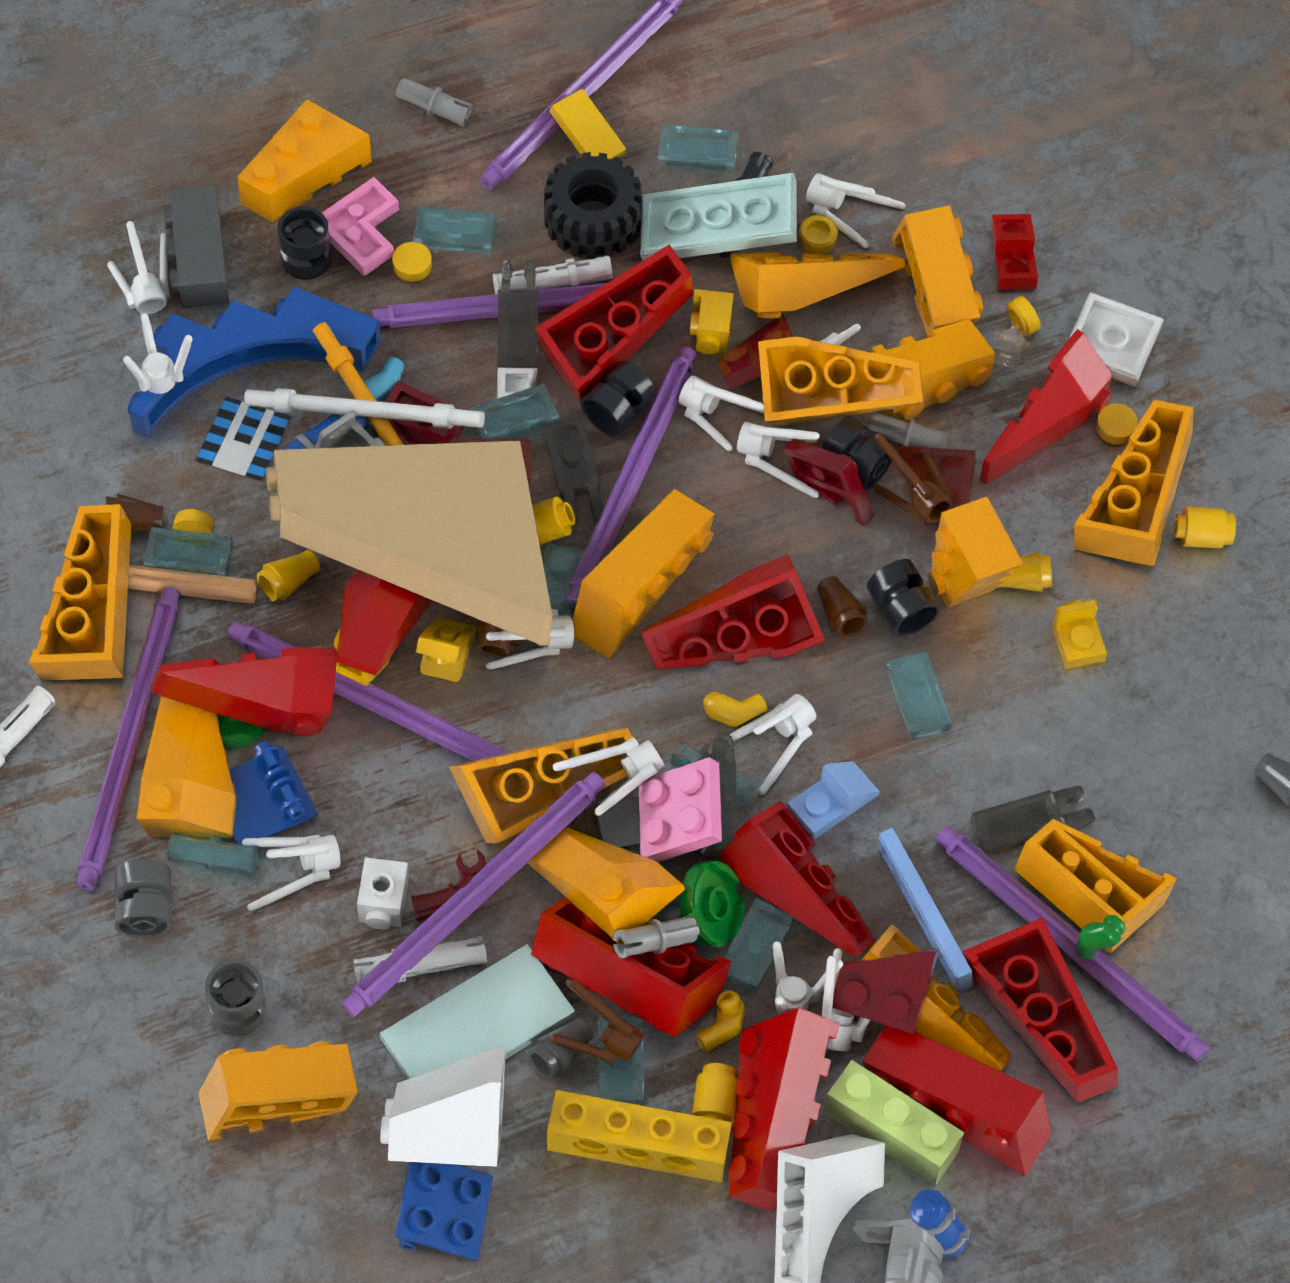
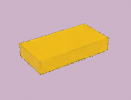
(586, 126)

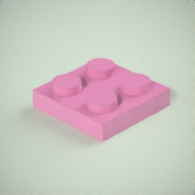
(680, 810)

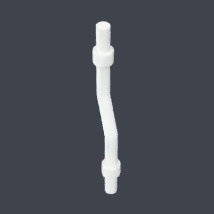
(440, 415)

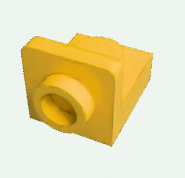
(1078, 634)

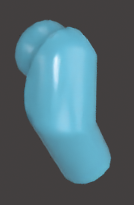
(383, 382)

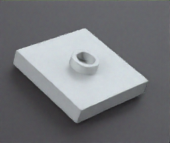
(1119, 335)

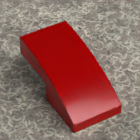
(1014, 251)

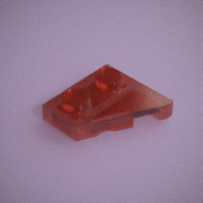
(954, 465)

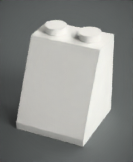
(449, 1113)

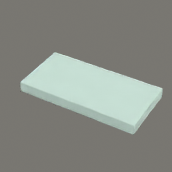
(720, 216)
(496, 1008)

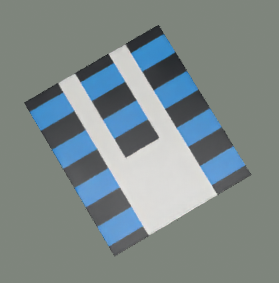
(243, 438)

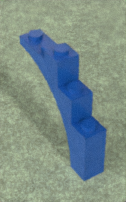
(250, 338)

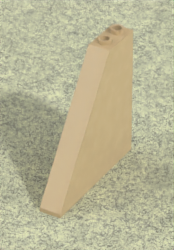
(425, 518)

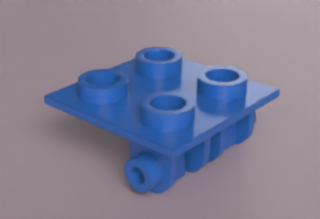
(268, 795)
(444, 1208)

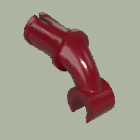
(428, 903)

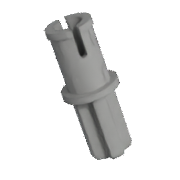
(434, 101)
(907, 433)
(655, 936)

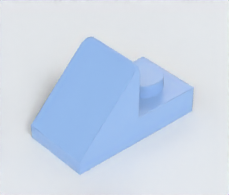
(833, 798)

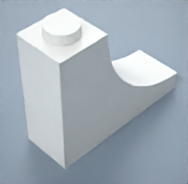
(814, 1195)

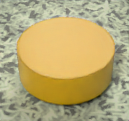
(818, 234)
(412, 261)
(1023, 315)
(1116, 423)
(194, 521)

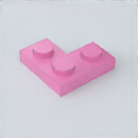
(353, 223)

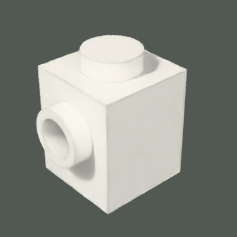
(382, 893)

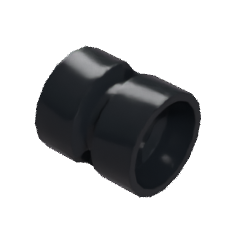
(304, 243)
(621, 394)
(853, 440)
(903, 597)

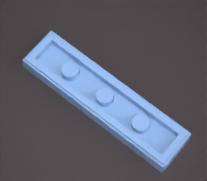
(925, 910)

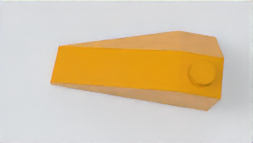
(783, 283)
(829, 381)
(186, 776)
(606, 881)
(942, 1015)

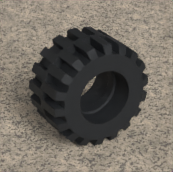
(592, 180)

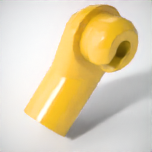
(733, 712)
(727, 1023)

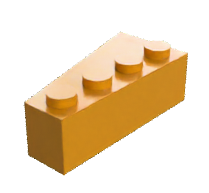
(1137, 496)
(639, 572)
(89, 604)
(521, 785)

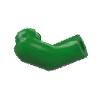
(1099, 936)

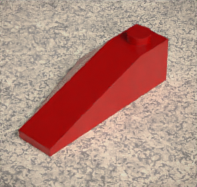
(1067, 400)
(743, 619)
(375, 621)
(272, 693)
(776, 862)

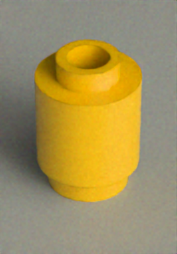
(553, 519)
(1205, 527)
(716, 1092)

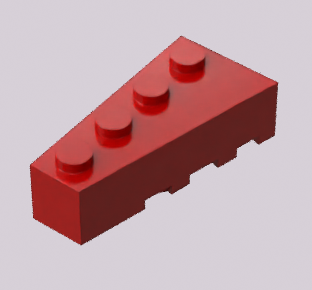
(614, 320)
(661, 988)
(1042, 1003)
(775, 1098)
(987, 1105)

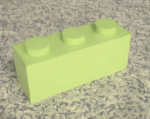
(887, 1115)

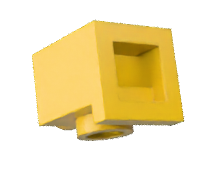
(711, 321)

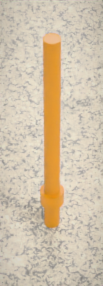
(342, 362)

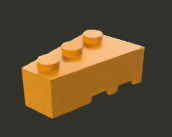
(301, 159)
(938, 267)
(949, 363)
(970, 553)
(1090, 880)
(275, 1084)

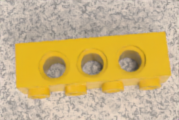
(638, 1136)

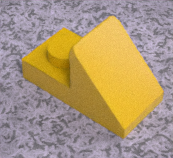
(445, 648)

